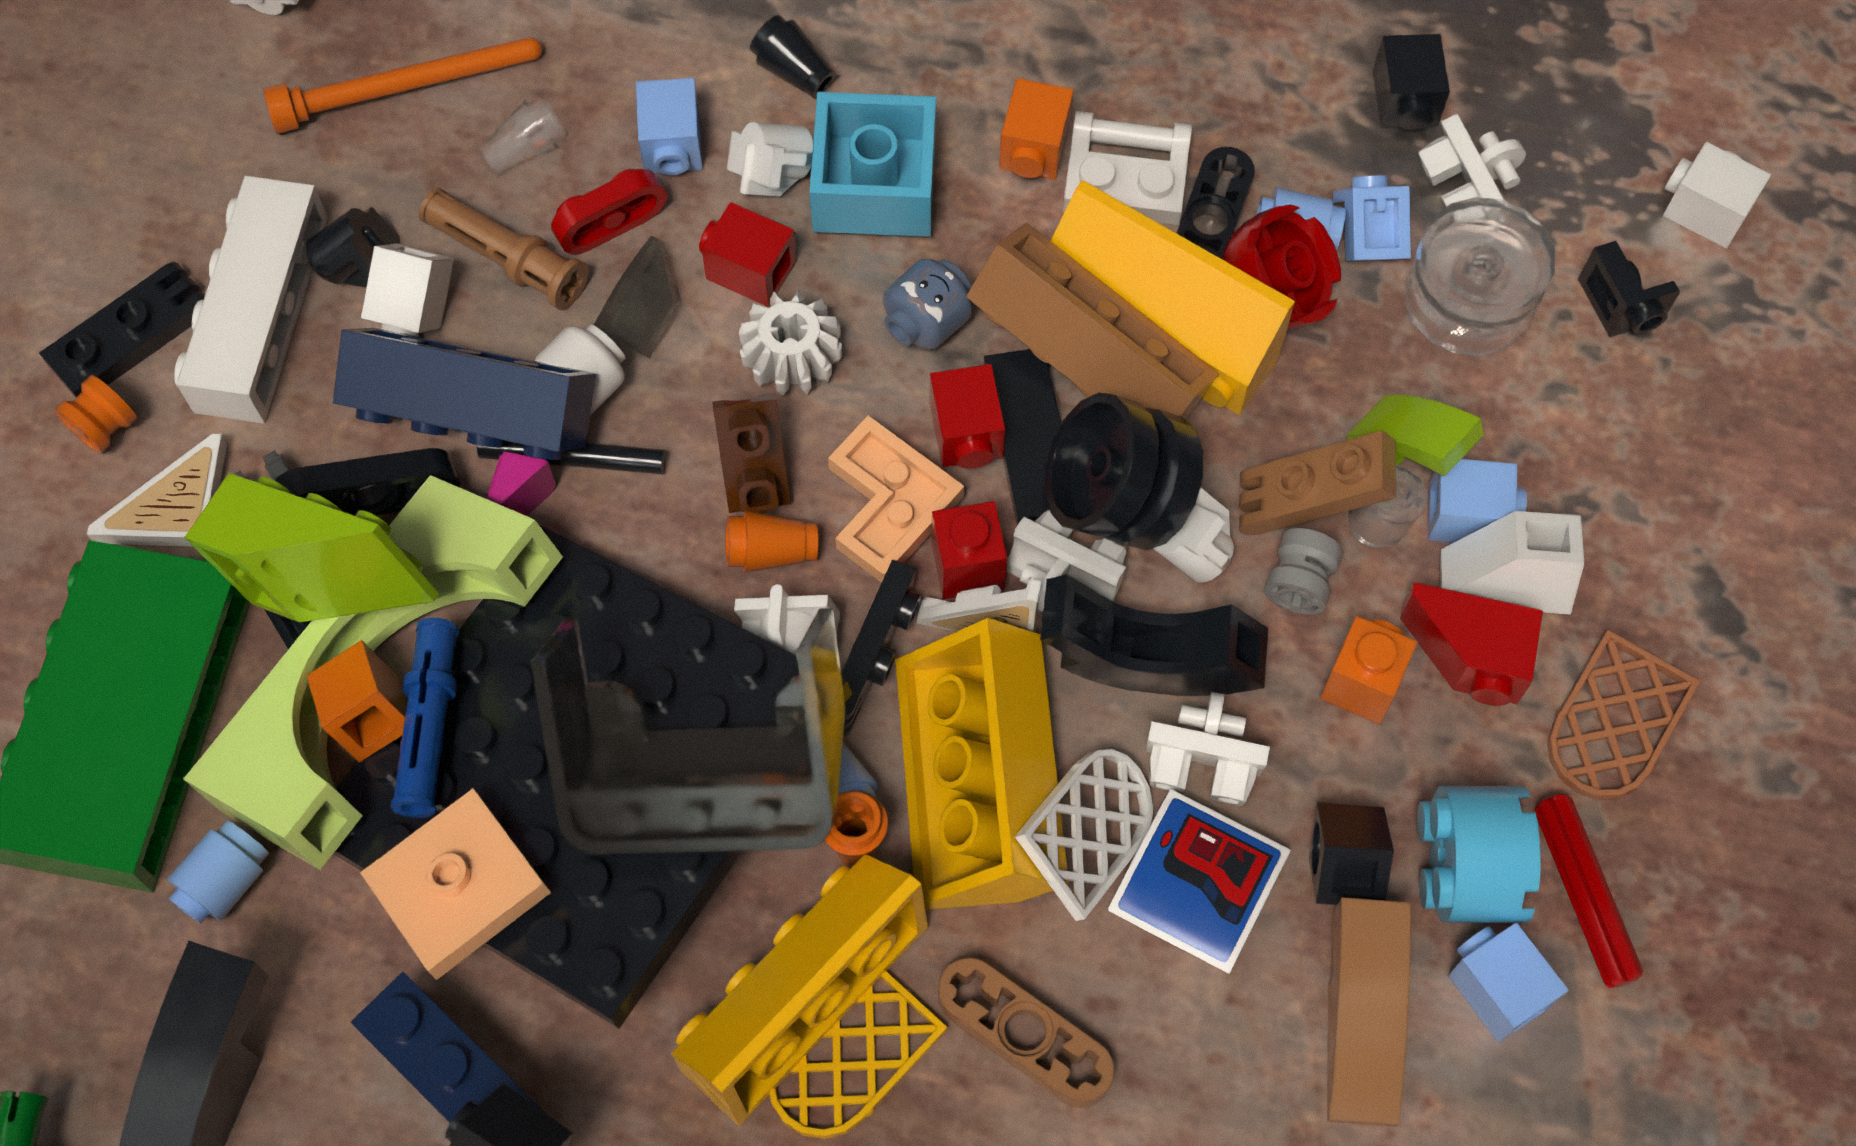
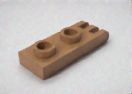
(1318, 483)

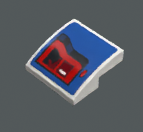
(1199, 880)

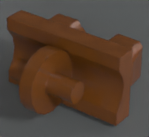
(751, 453)

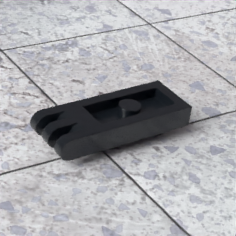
(125, 329)
(871, 655)

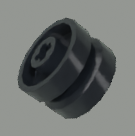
(1123, 471)

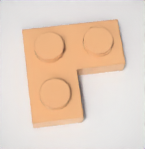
(901, 493)

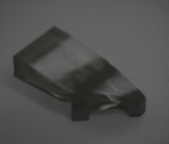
(641, 301)

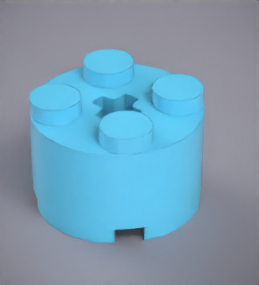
(1479, 854)

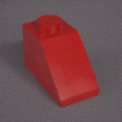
(1475, 641)

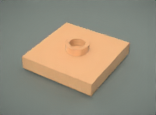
(454, 883)

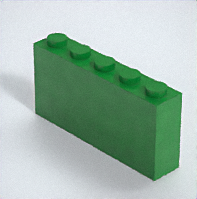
(117, 716)

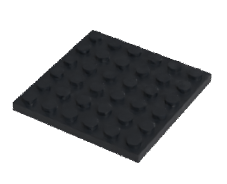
(607, 914)

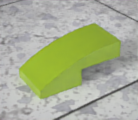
(1423, 430)

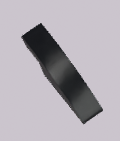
(194, 1060)

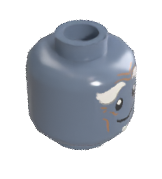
(927, 303)

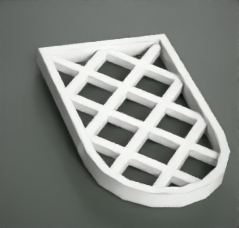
(1076, 903)

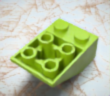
(305, 553)

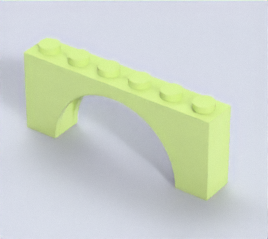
(272, 755)

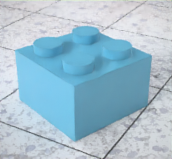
(873, 164)

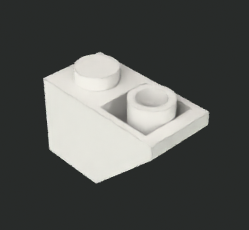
(1519, 561)

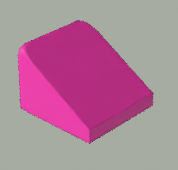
(521, 482)

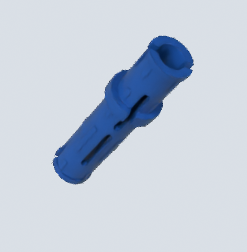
(428, 693)

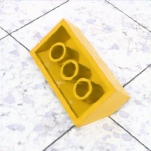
(1183, 289)
(976, 763)
(802, 985)

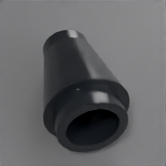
(791, 56)

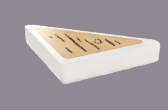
(168, 503)
(973, 605)

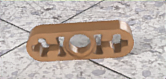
(1075, 1049)

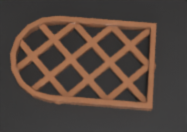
(1652, 664)

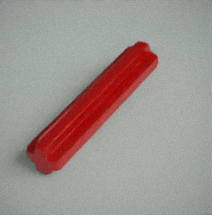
(1588, 891)

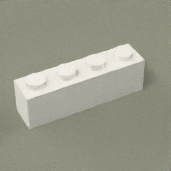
(251, 300)

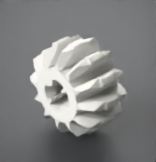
(790, 343)

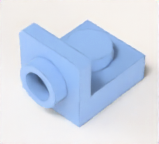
(1375, 219)

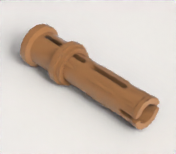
(525, 257)

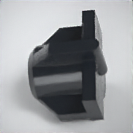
(346, 246)

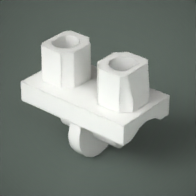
(1457, 154)
(1045, 552)
(1235, 760)

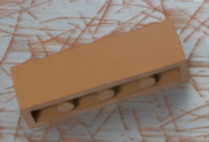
(1086, 326)

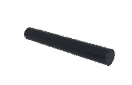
(595, 456)

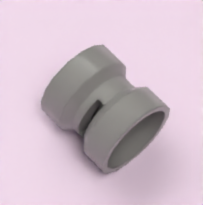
(1303, 573)

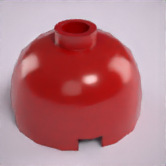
(1289, 257)

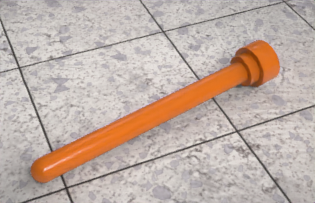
(292, 105)

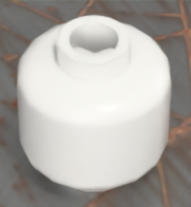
(590, 352)

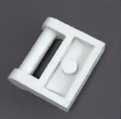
(1141, 183)

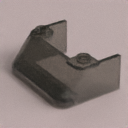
(691, 787)

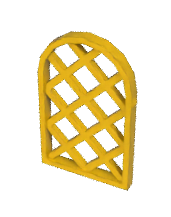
(873, 1099)

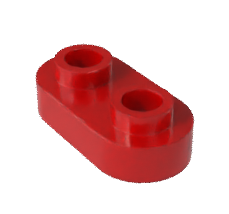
(608, 210)

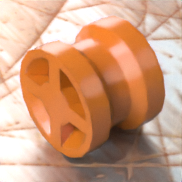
(95, 414)

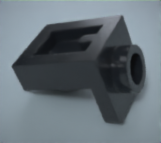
(1617, 293)

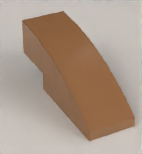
(1368, 1011)

